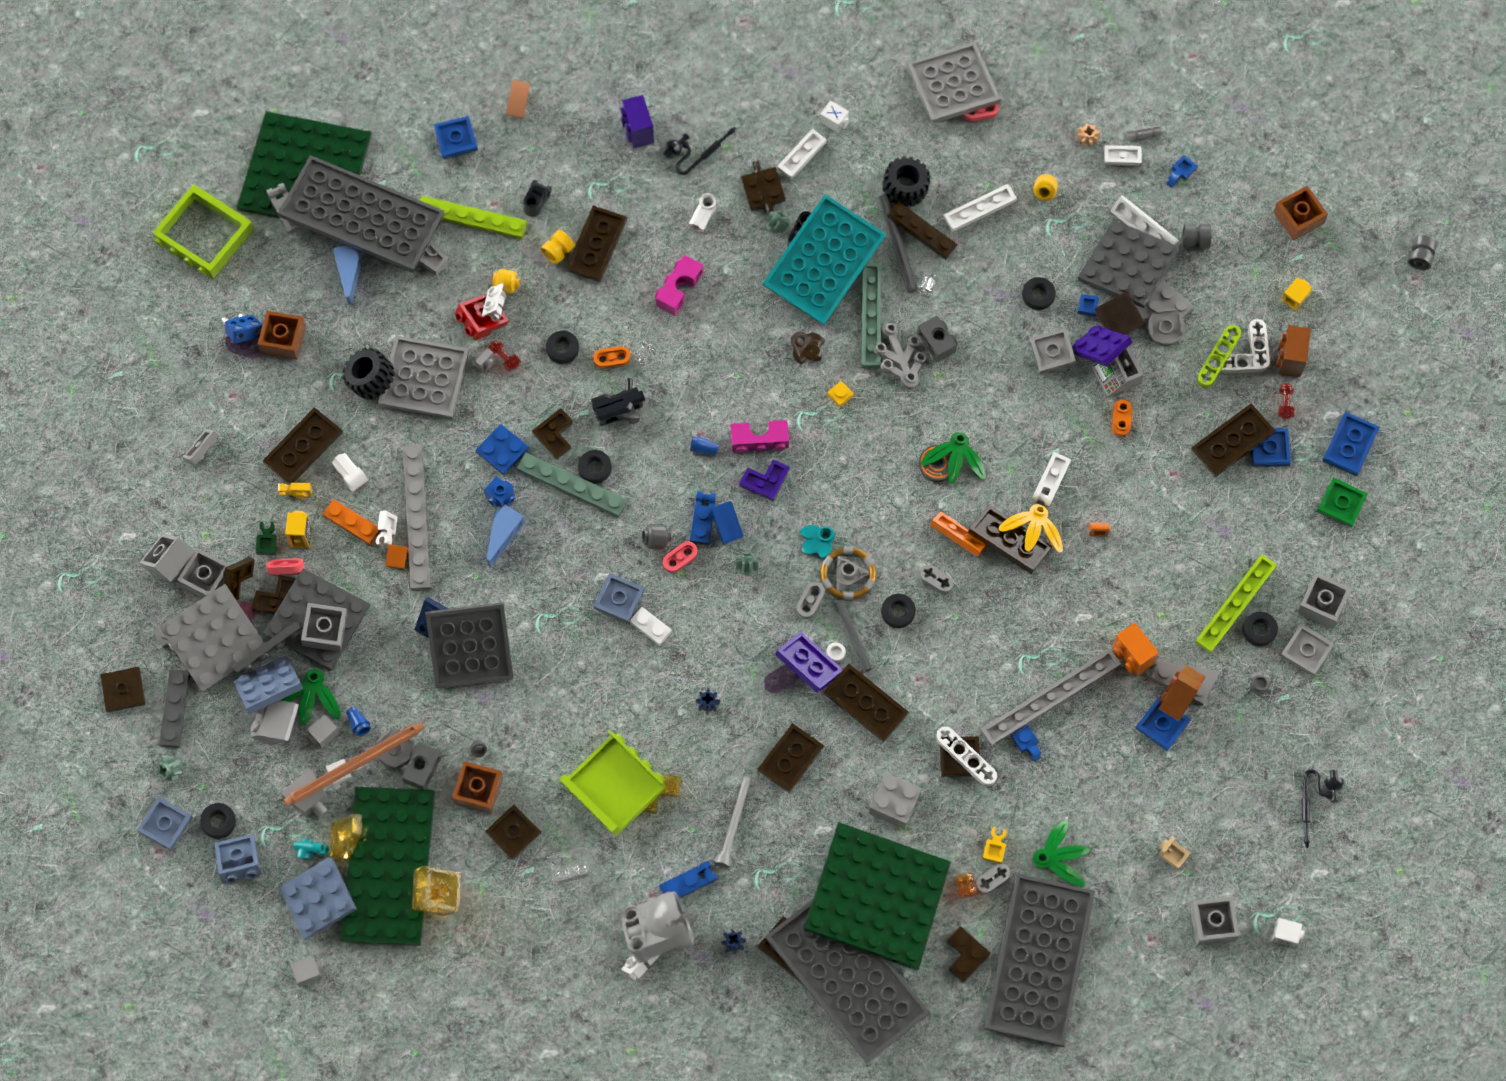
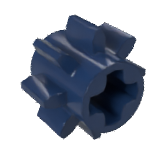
(707, 707)
(734, 947)

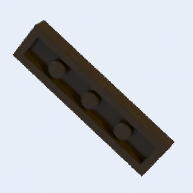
(922, 230)

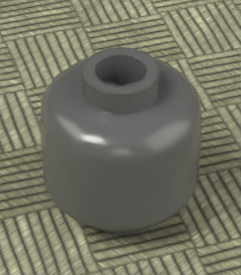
(656, 536)

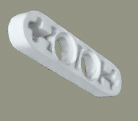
(966, 756)

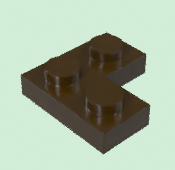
(549, 433)
(236, 573)
(270, 602)
(971, 952)

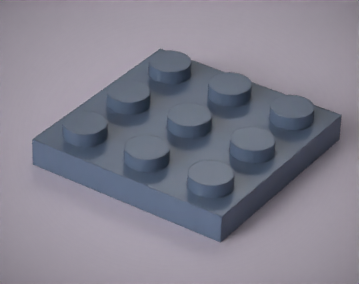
(267, 684)
(318, 898)

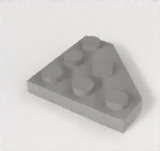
(1165, 297)

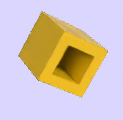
(1297, 293)

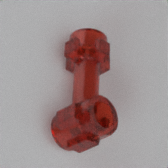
(511, 362)
(1286, 411)

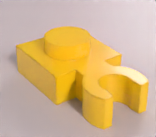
(298, 490)
(994, 848)

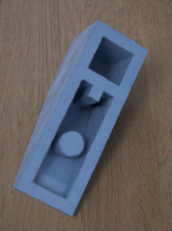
(349, 269)
(504, 528)

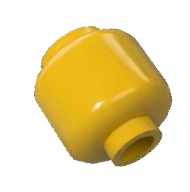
(1045, 187)
(508, 278)

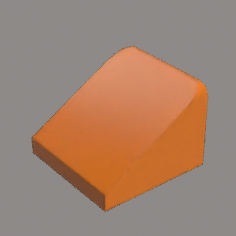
(1099, 529)
(396, 556)

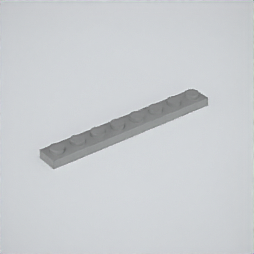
(416, 517)
(1050, 697)

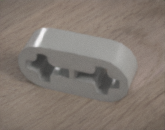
(934, 583)
(989, 875)

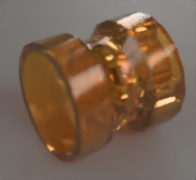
(965, 885)

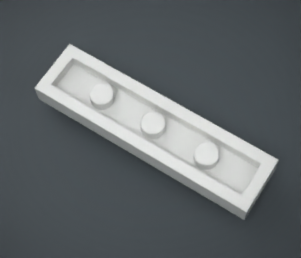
(980, 208)
(1139, 220)

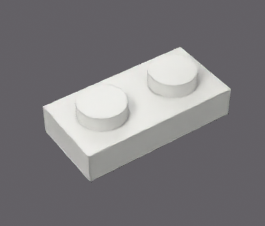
(1122, 155)
(650, 626)

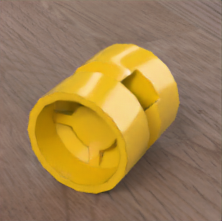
(557, 247)

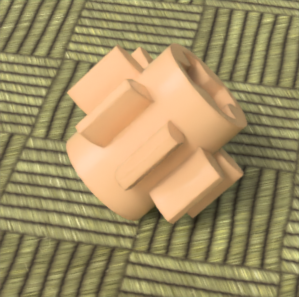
(1088, 135)

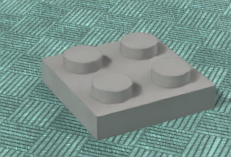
(1052, 350)
(1307, 650)

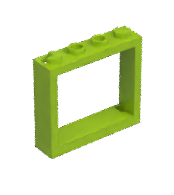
(195, 193)

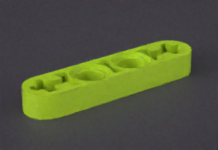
(1218, 356)

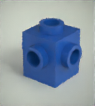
(500, 493)

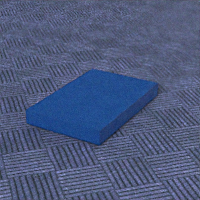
(1351, 444)

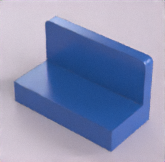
(726, 522)

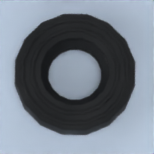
(1038, 282)
(562, 358)
(593, 455)
(903, 600)
(1262, 617)
(209, 812)

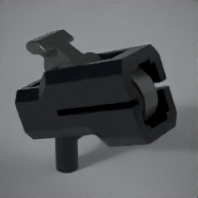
(619, 405)

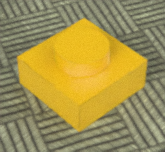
(840, 394)

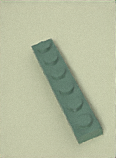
(871, 314)
(572, 485)

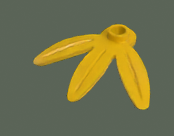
(1037, 517)

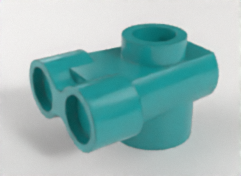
(306, 849)

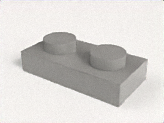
(200, 446)

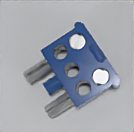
(242, 328)

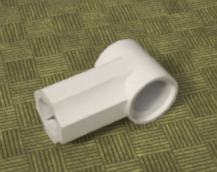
(703, 214)
(352, 475)

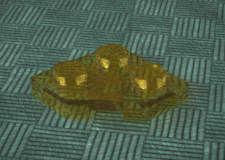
(345, 836)

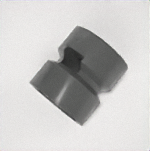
(1196, 236)
(1423, 251)

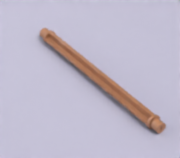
(353, 764)

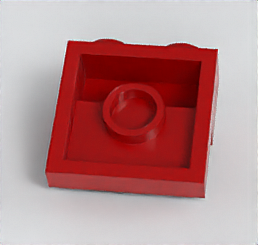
(471, 316)

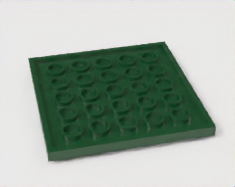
(284, 149)
(877, 896)

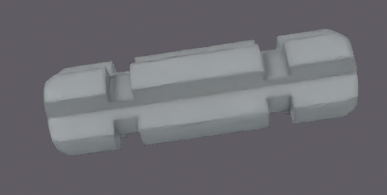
(1142, 133)

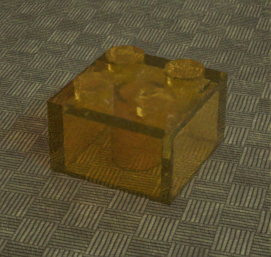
(436, 891)

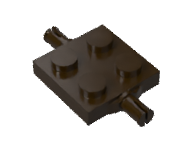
(763, 188)

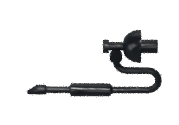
(675, 147)
(1332, 783)

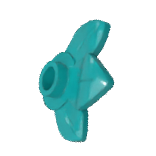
(815, 542)

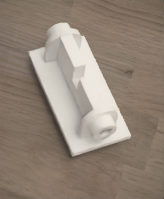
(494, 302)
(635, 968)

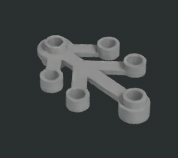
(899, 357)

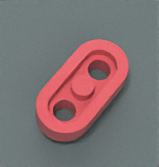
(982, 114)
(678, 556)
(285, 566)

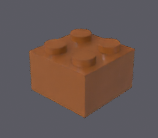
(1300, 213)
(281, 335)
(1293, 351)
(1181, 692)
(477, 787)

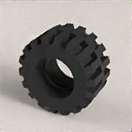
(906, 169)
(360, 365)

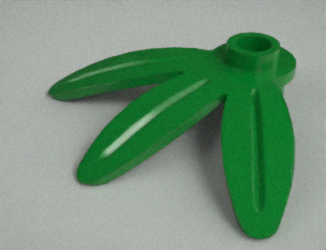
(955, 462)
(310, 689)
(1062, 854)

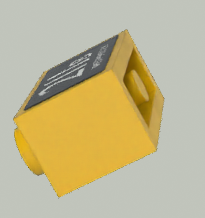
(298, 529)

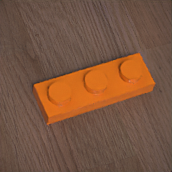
(351, 522)
(957, 534)

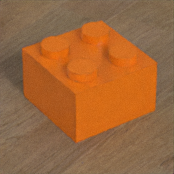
(1135, 650)

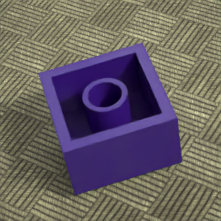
(637, 121)

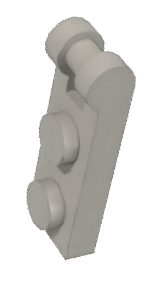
(281, 189)

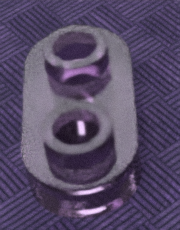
(242, 348)
(783, 678)

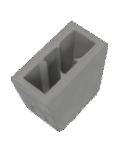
(311, 804)

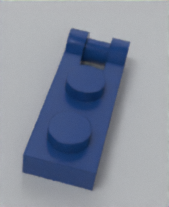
(702, 519)
(690, 880)

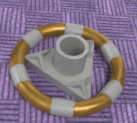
(848, 573)

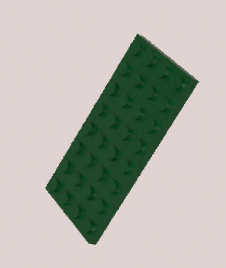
(383, 863)

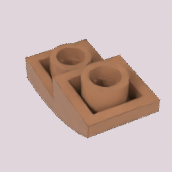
(518, 99)

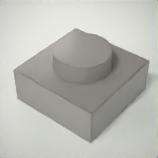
(485, 360)

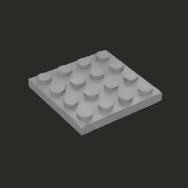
(953, 82)
(425, 377)
(211, 637)

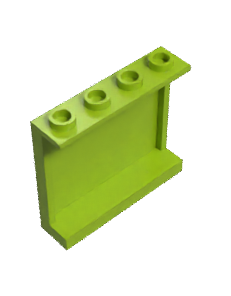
(615, 784)

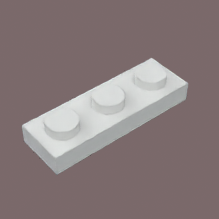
(801, 154)

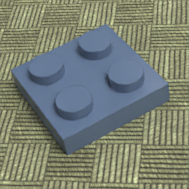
(619, 598)
(164, 823)

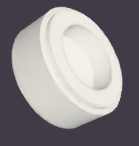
(836, 652)

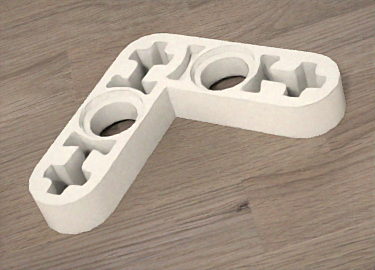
(1252, 358)

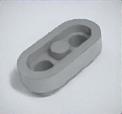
(809, 601)

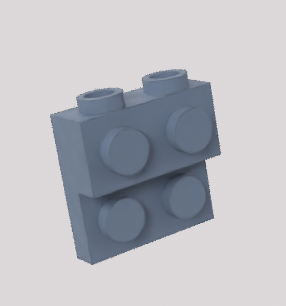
(237, 859)

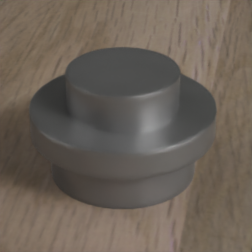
(1260, 684)

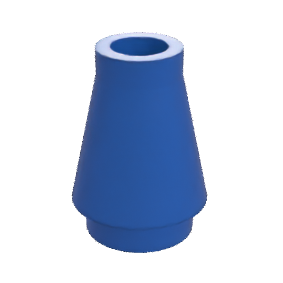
(703, 446)
(359, 724)

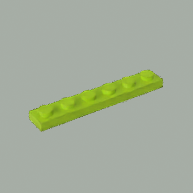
(479, 218)
(1236, 603)

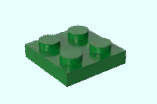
(1342, 502)

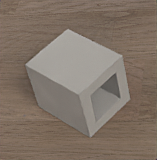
(322, 732)
(307, 971)

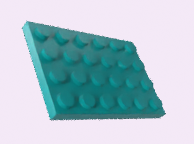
(824, 259)

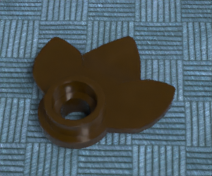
(809, 348)

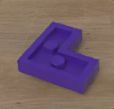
(768, 484)

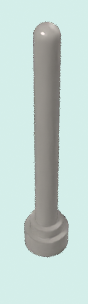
(723, 859)

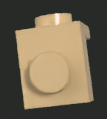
(1173, 853)

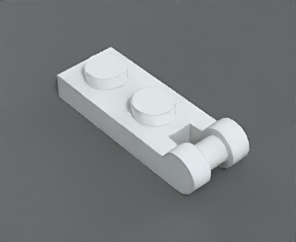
(1052, 478)

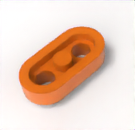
(611, 356)
(1122, 417)

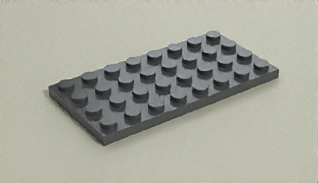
(361, 213)
(1039, 960)
(852, 987)

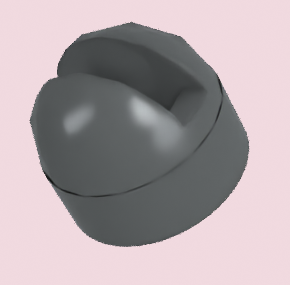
(478, 751)

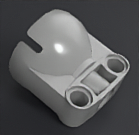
(651, 927)

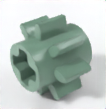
(776, 221)
(747, 563)
(170, 768)

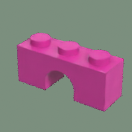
(685, 271)
(744, 440)

